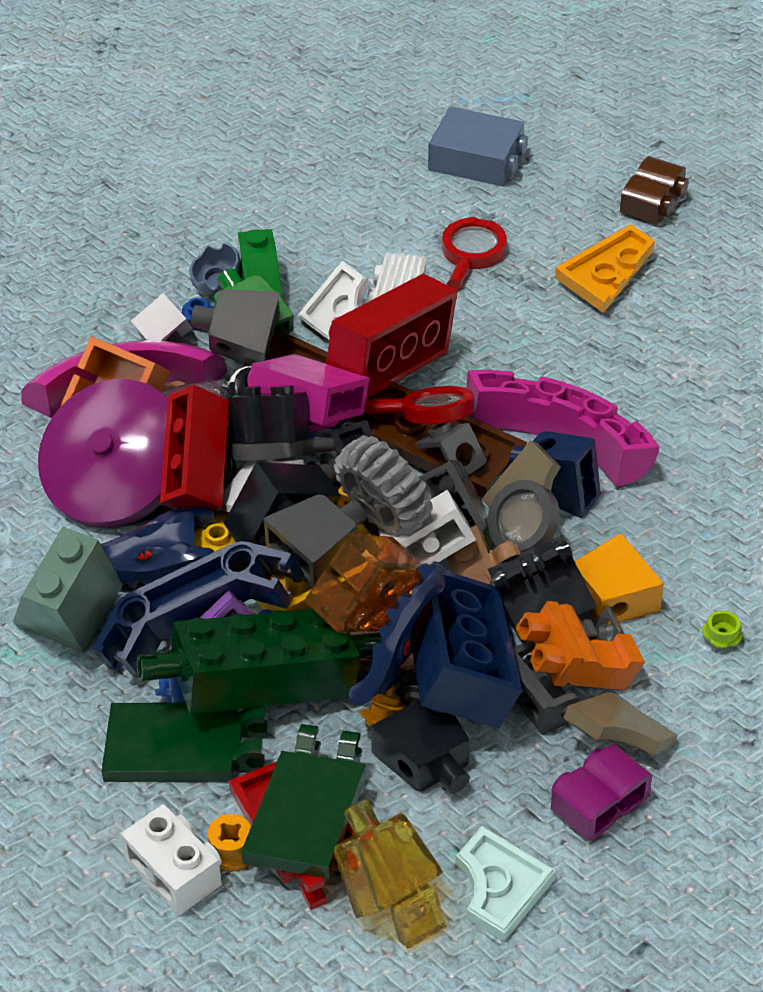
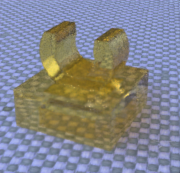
(417, 916)

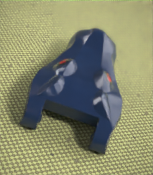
(159, 546)
(398, 636)

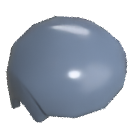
(211, 264)

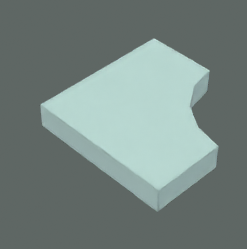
(503, 880)

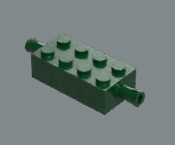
(259, 660)

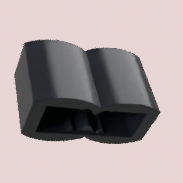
(268, 416)

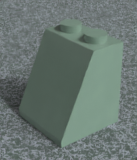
(69, 591)

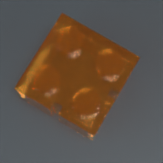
(379, 574)

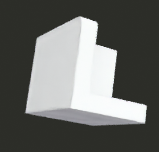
(161, 320)

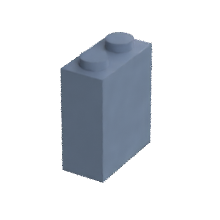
(477, 146)

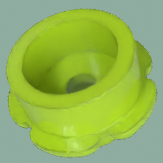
(722, 629)

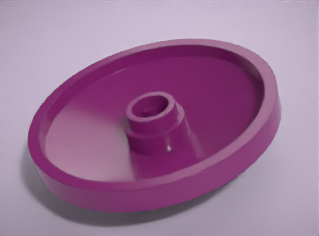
(105, 453)

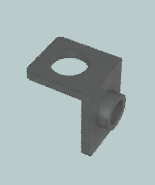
(449, 437)

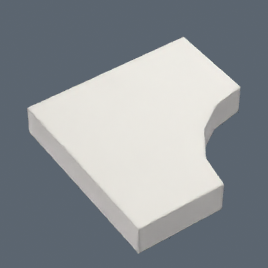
(335, 297)

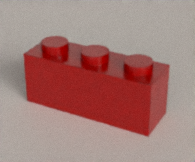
(194, 449)

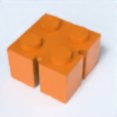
(115, 363)

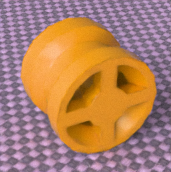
(230, 851)

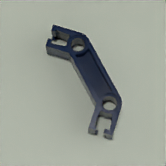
(147, 614)

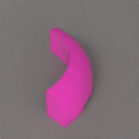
(185, 362)
(510, 403)

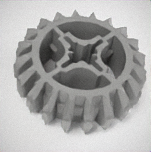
(383, 486)

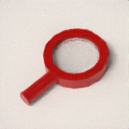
(472, 245)
(427, 405)

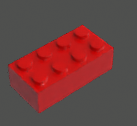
(394, 332)

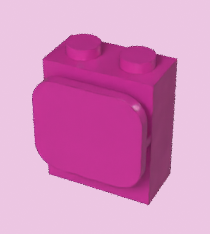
(330, 391)

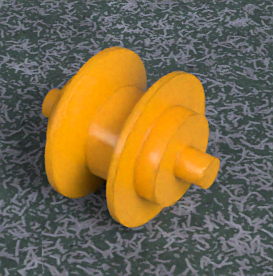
(382, 707)

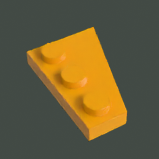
(606, 267)

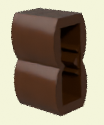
(653, 190)

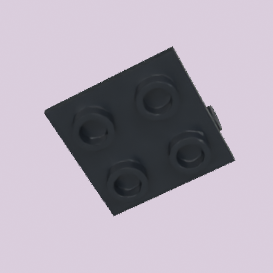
(539, 577)

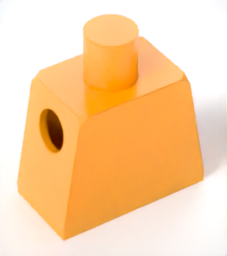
(620, 580)

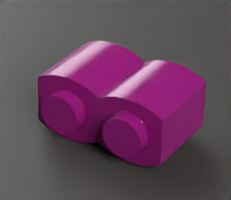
(600, 791)

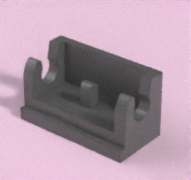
(539, 697)

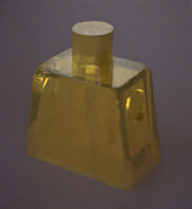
(382, 860)

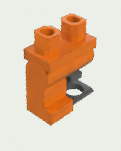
(579, 650)

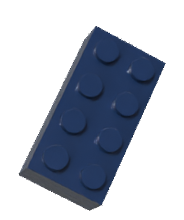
(466, 653)

